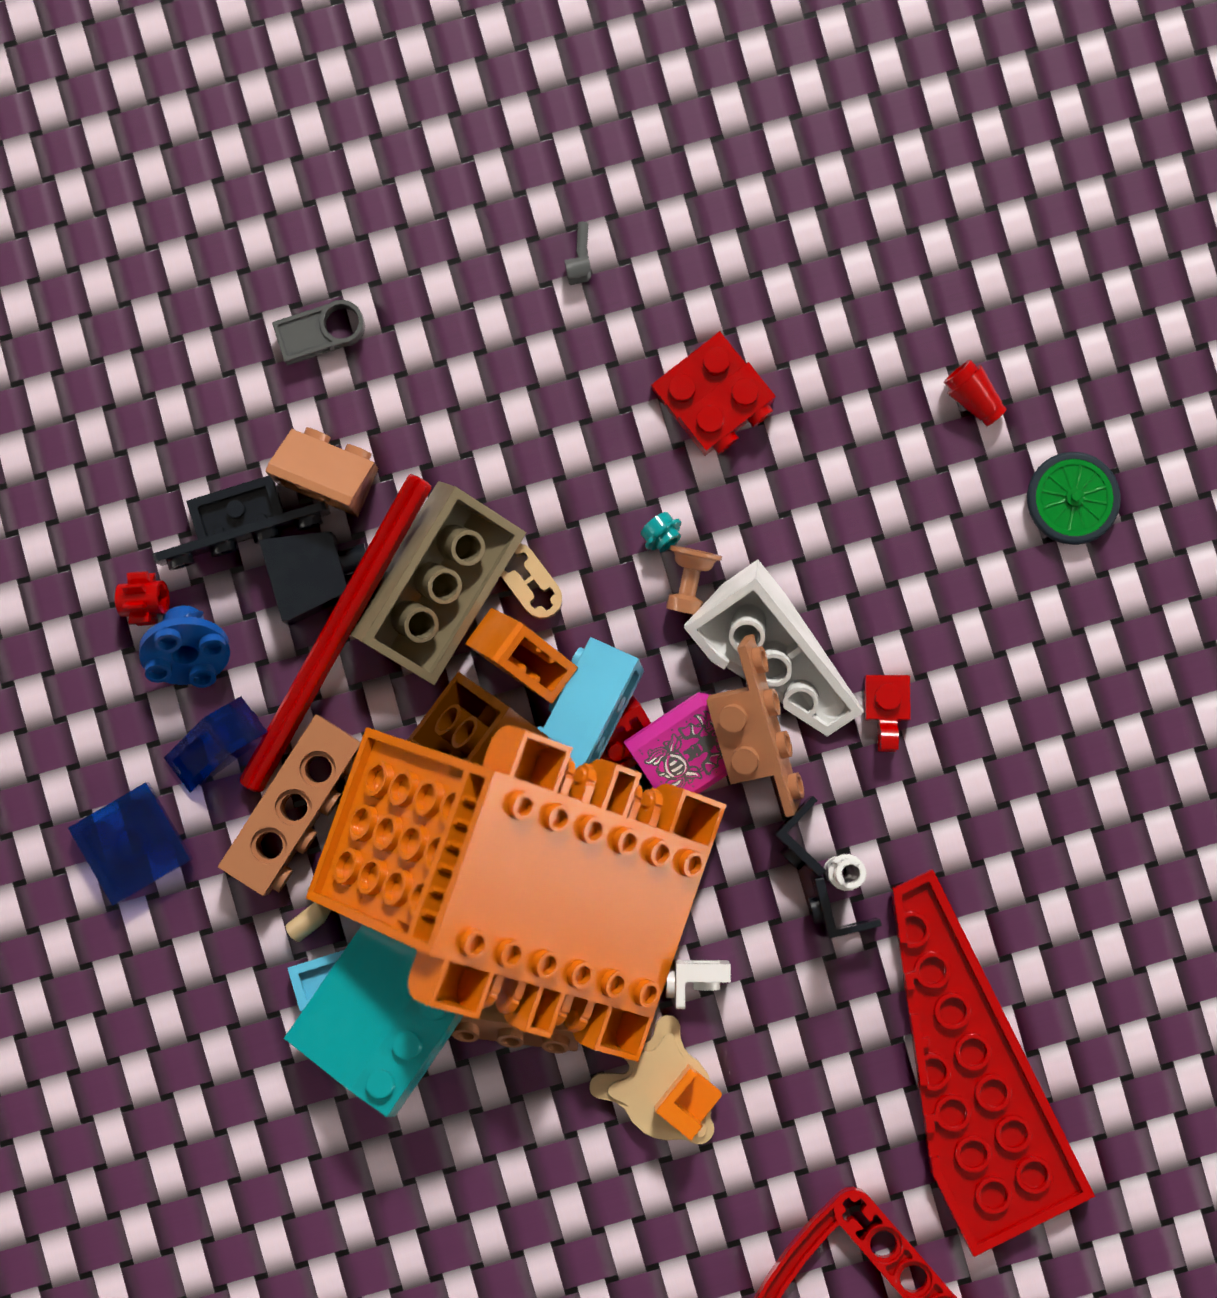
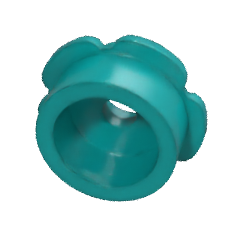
(661, 532)

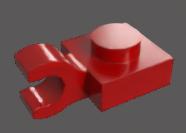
(887, 702)

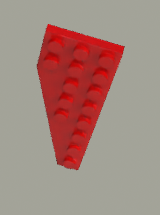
(982, 1107)

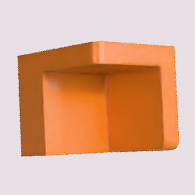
(688, 1102)

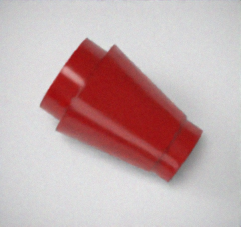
(975, 392)

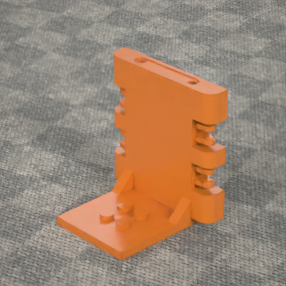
(521, 880)

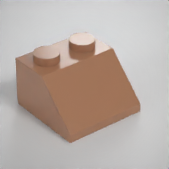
(323, 470)

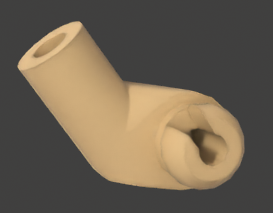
(307, 921)

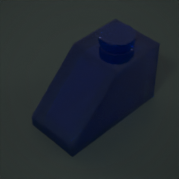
(215, 743)

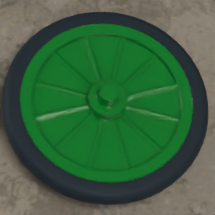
(1073, 498)

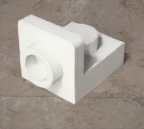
(703, 973)

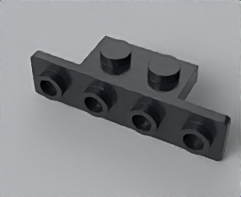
(237, 516)

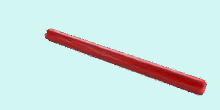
(335, 633)

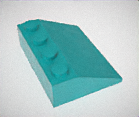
(369, 1026)

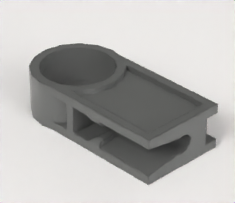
(306, 333)

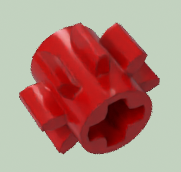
(142, 598)

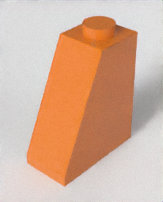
(521, 654)

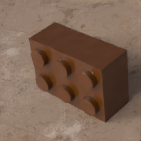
(466, 721)

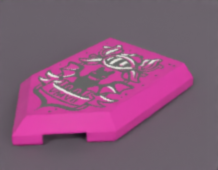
(680, 747)

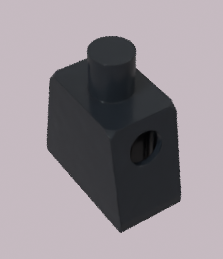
(308, 572)

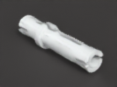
(854, 875)

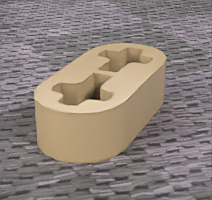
(538, 575)

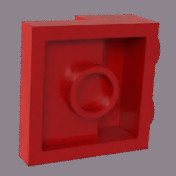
(714, 395)

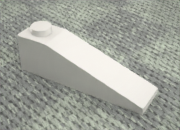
(797, 663)

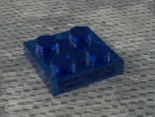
(130, 843)

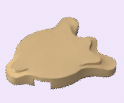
(649, 1079)

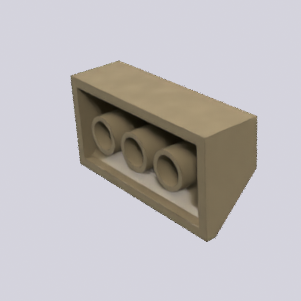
(437, 581)

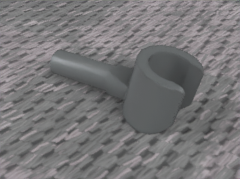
(579, 268)

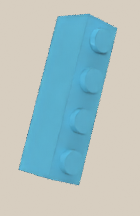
(593, 700)

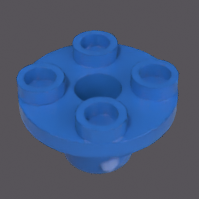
(184, 649)

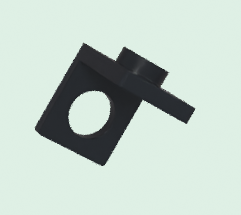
(793, 851)
(822, 913)

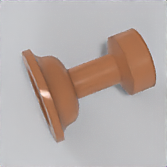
(693, 562)

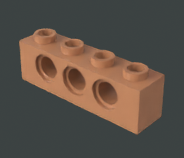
(245, 857)

